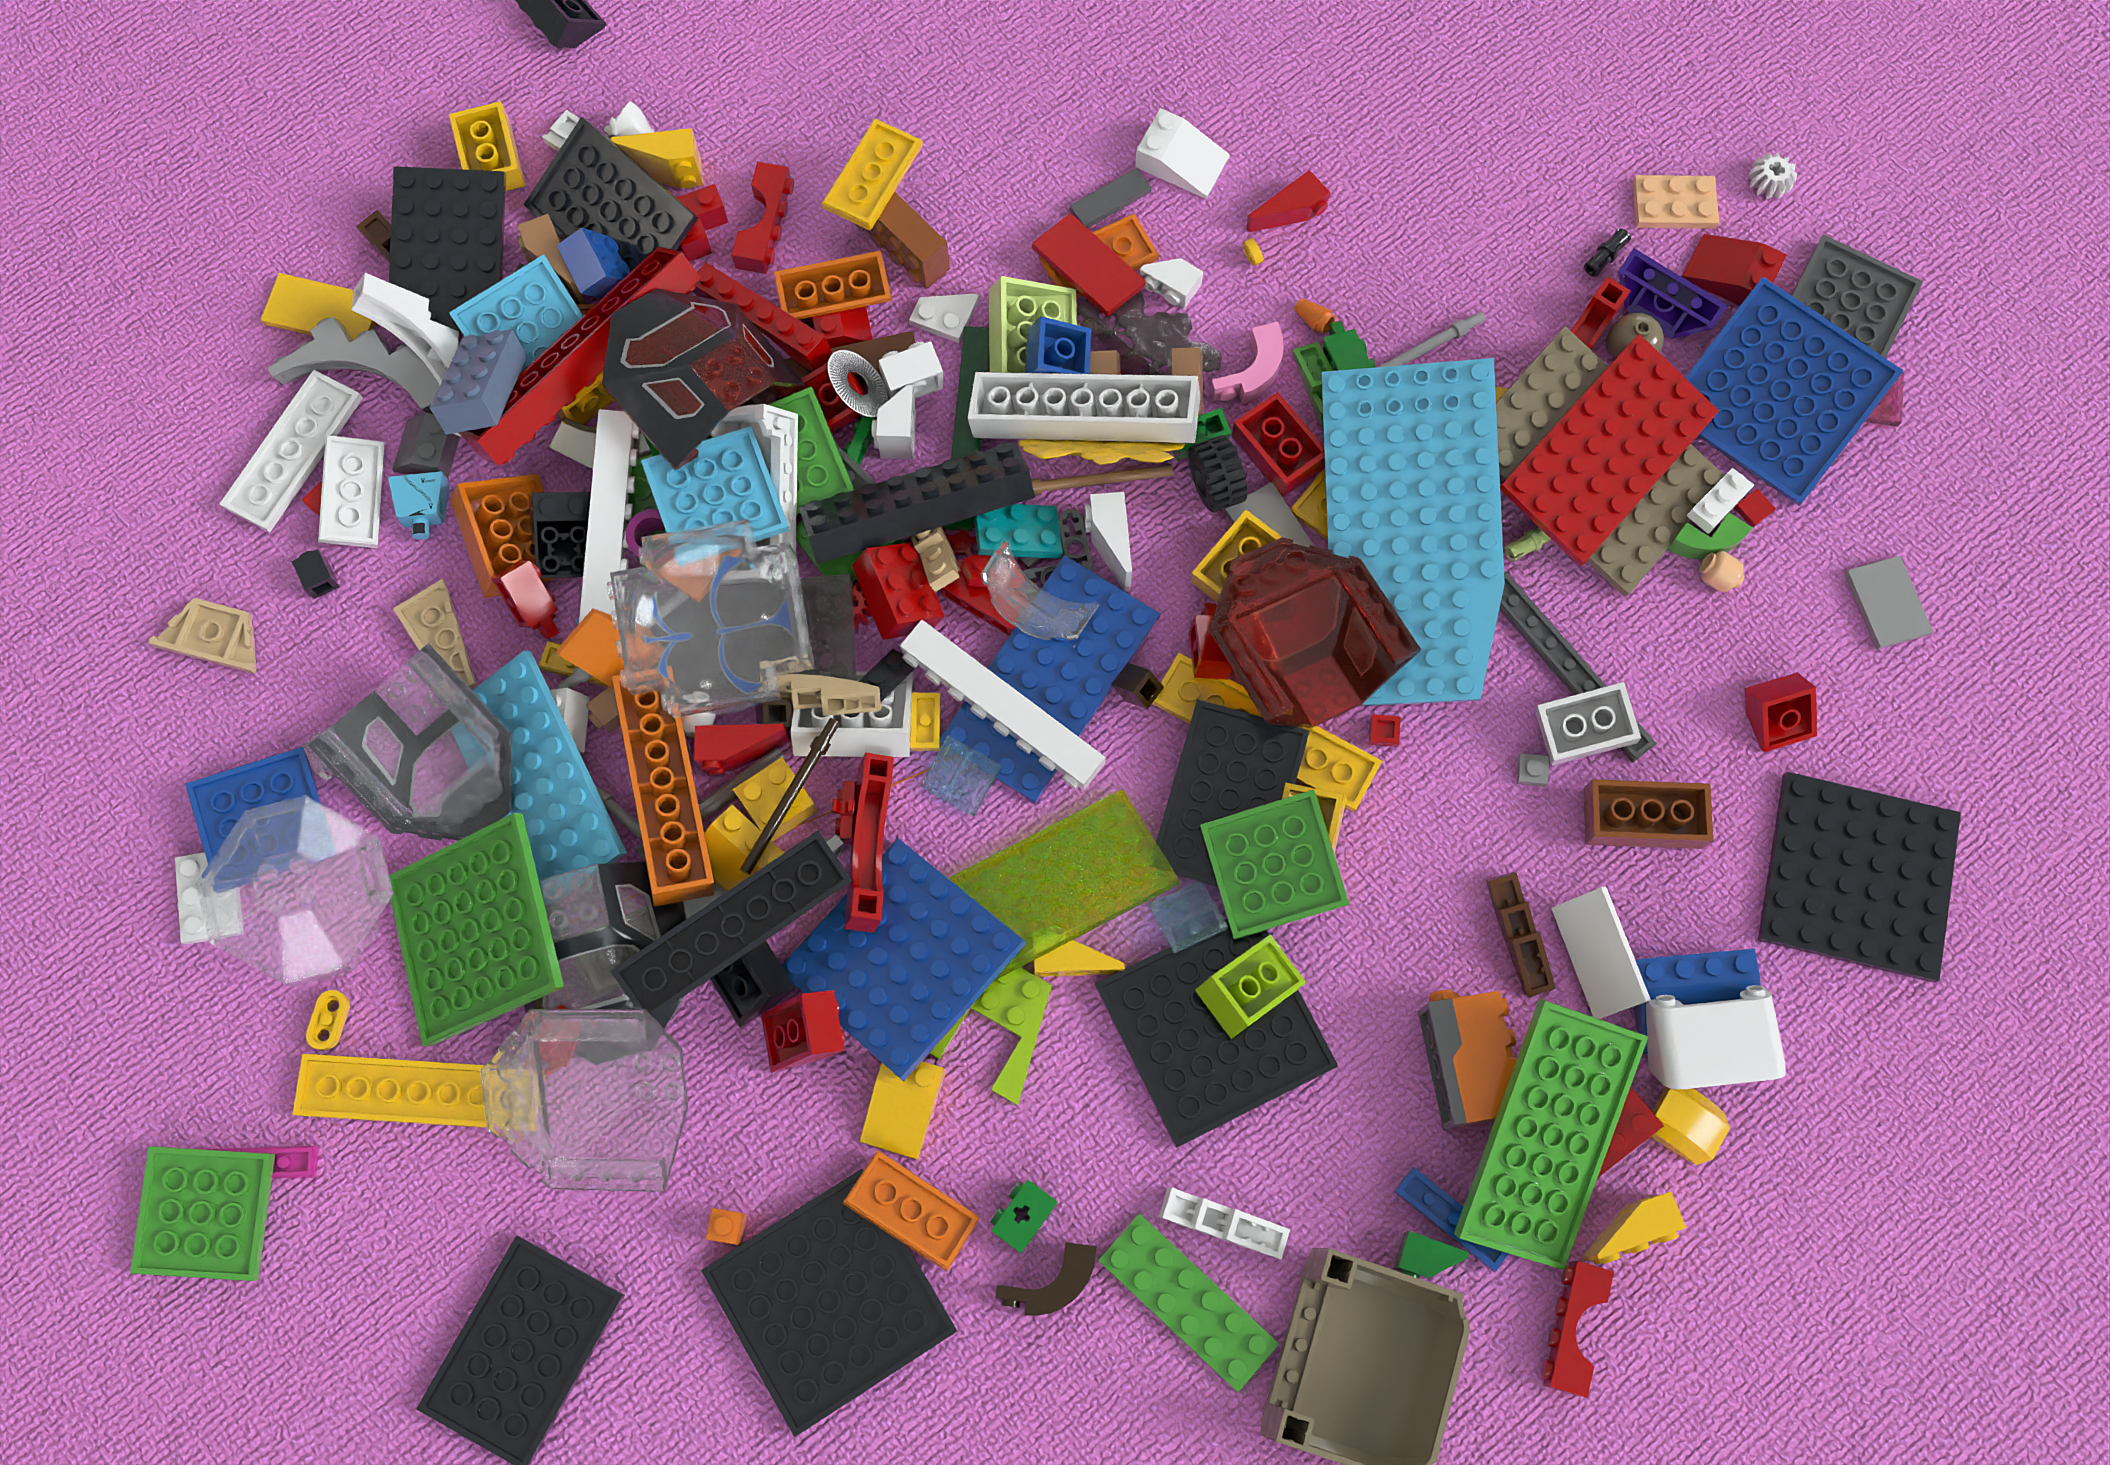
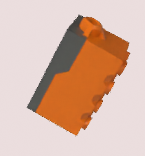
(1467, 1055)

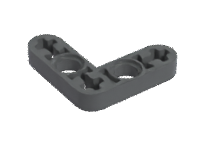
(1079, 528)

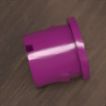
(642, 525)

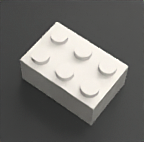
(1587, 724)

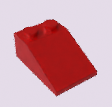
(1732, 266)
(733, 746)
(803, 1030)

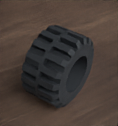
(1218, 473)

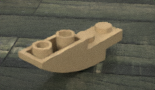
(936, 557)

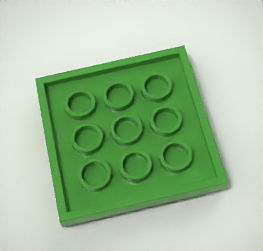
(1274, 864)
(202, 1213)

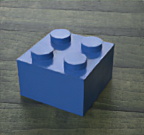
(593, 262)
(1057, 347)

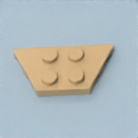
(211, 634)

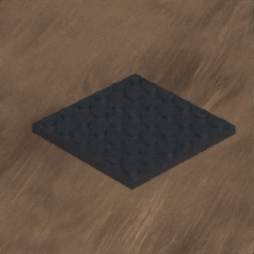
(1860, 877)
(1187, 1057)
(826, 1306)

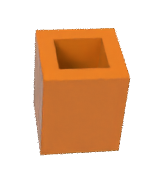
(726, 1226)

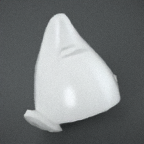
(629, 122)

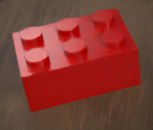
(1279, 444)
(896, 589)

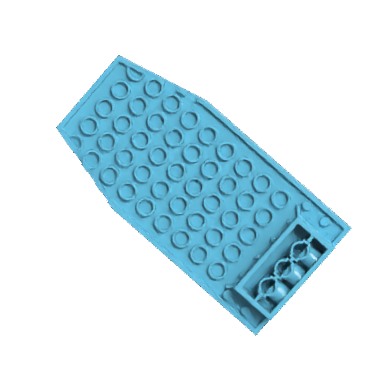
(1422, 510)

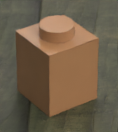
(604, 710)

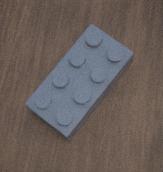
(478, 381)

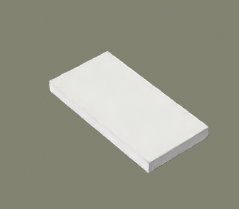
(351, 491)
(1600, 953)

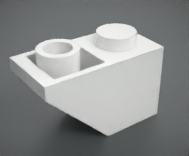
(1173, 280)

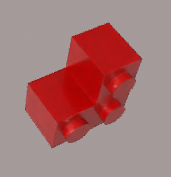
(711, 213)

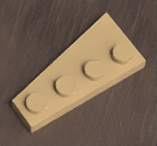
(432, 620)

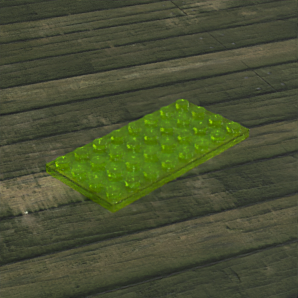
(1070, 877)

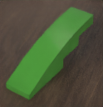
(1311, 363)

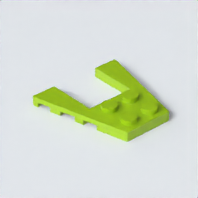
(1017, 1005)

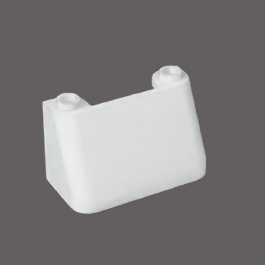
(1714, 1041)

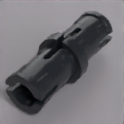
(1607, 252)

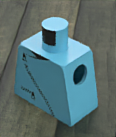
(420, 501)

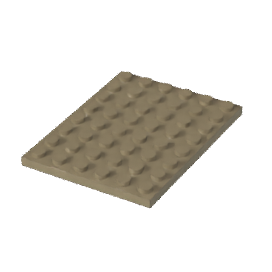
(1537, 404)

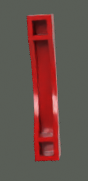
(794, 337)
(865, 868)

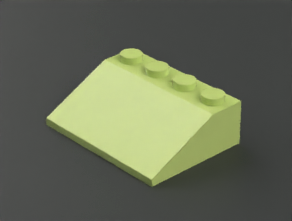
(1013, 309)

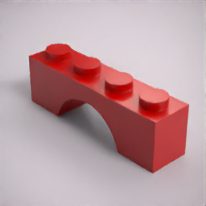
(755, 246)
(1600, 312)
(1567, 1367)

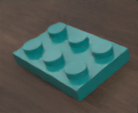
(1027, 528)

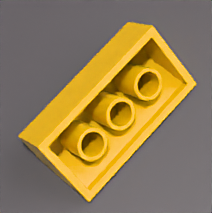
(728, 845)

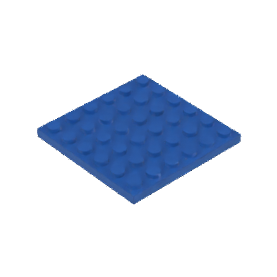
(1787, 389)
(916, 970)

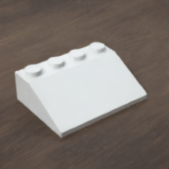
(870, 732)

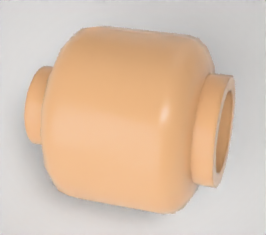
(1722, 571)

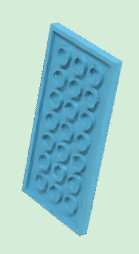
(548, 776)

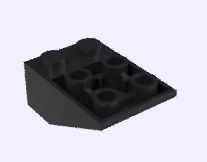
(559, 532)

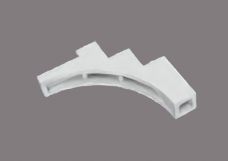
(408, 319)

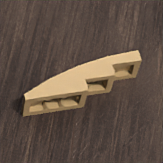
(830, 693)

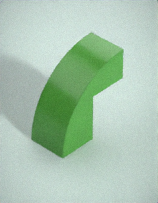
(1697, 545)

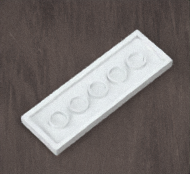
(290, 451)

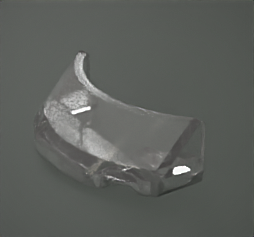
(1028, 605)

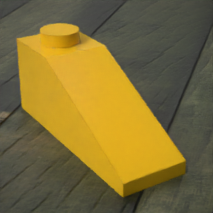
(1076, 960)

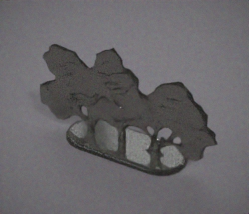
(1151, 337)

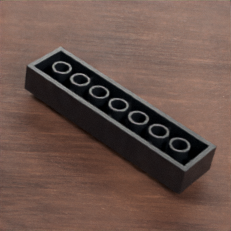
(916, 502)
(731, 925)

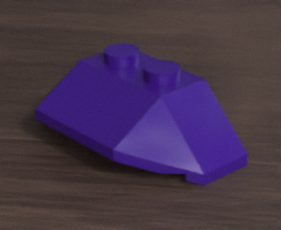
(1667, 297)

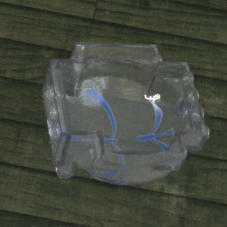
(710, 619)

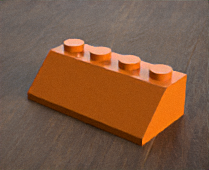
(833, 285)

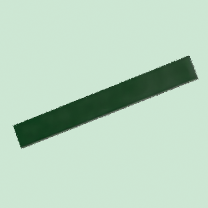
(973, 359)

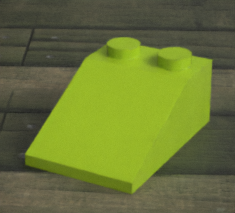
(1250, 986)

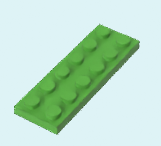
(1188, 1302)

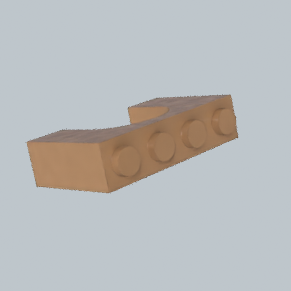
(1184, 363)

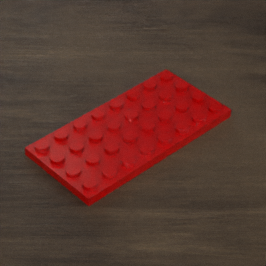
(1608, 450)

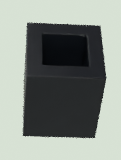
(315, 573)

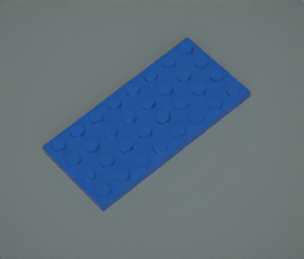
(1058, 674)

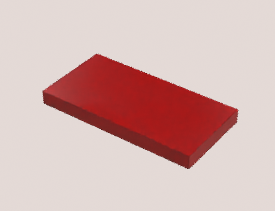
(1088, 264)

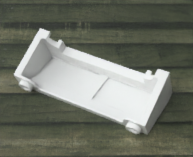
(778, 440)

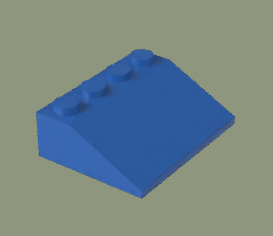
(1697, 978)

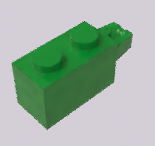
(1345, 349)

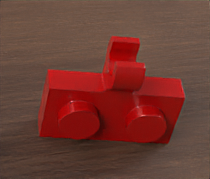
(845, 807)

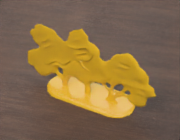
(1101, 451)

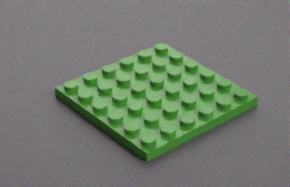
(474, 931)

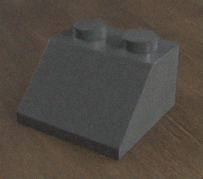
(425, 447)

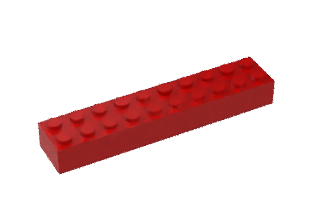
(574, 358)

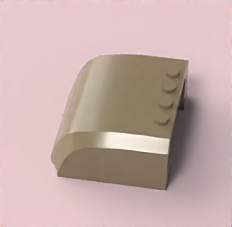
(1366, 1364)

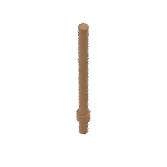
(1099, 479)

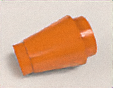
(1315, 315)

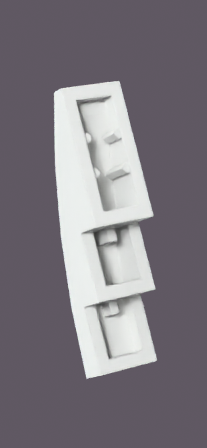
(1224, 1223)

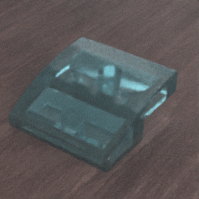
(961, 775)
(1187, 917)

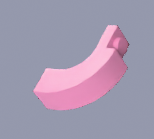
(1257, 379)

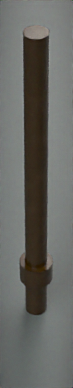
(818, 747)

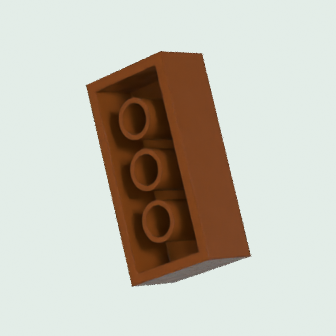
(910, 242)
(1648, 814)

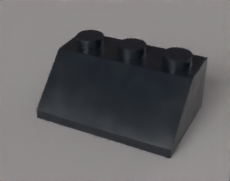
(563, 21)
(753, 984)

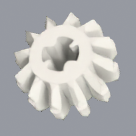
(1772, 175)

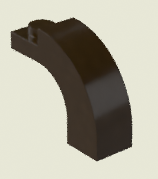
(1070, 1282)

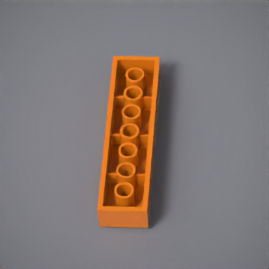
(664, 798)

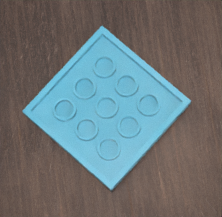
(528, 302)
(718, 487)

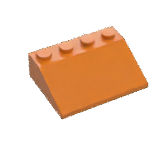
(496, 524)

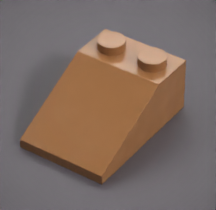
(541, 238)

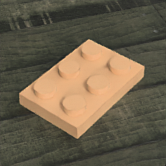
(1675, 201)

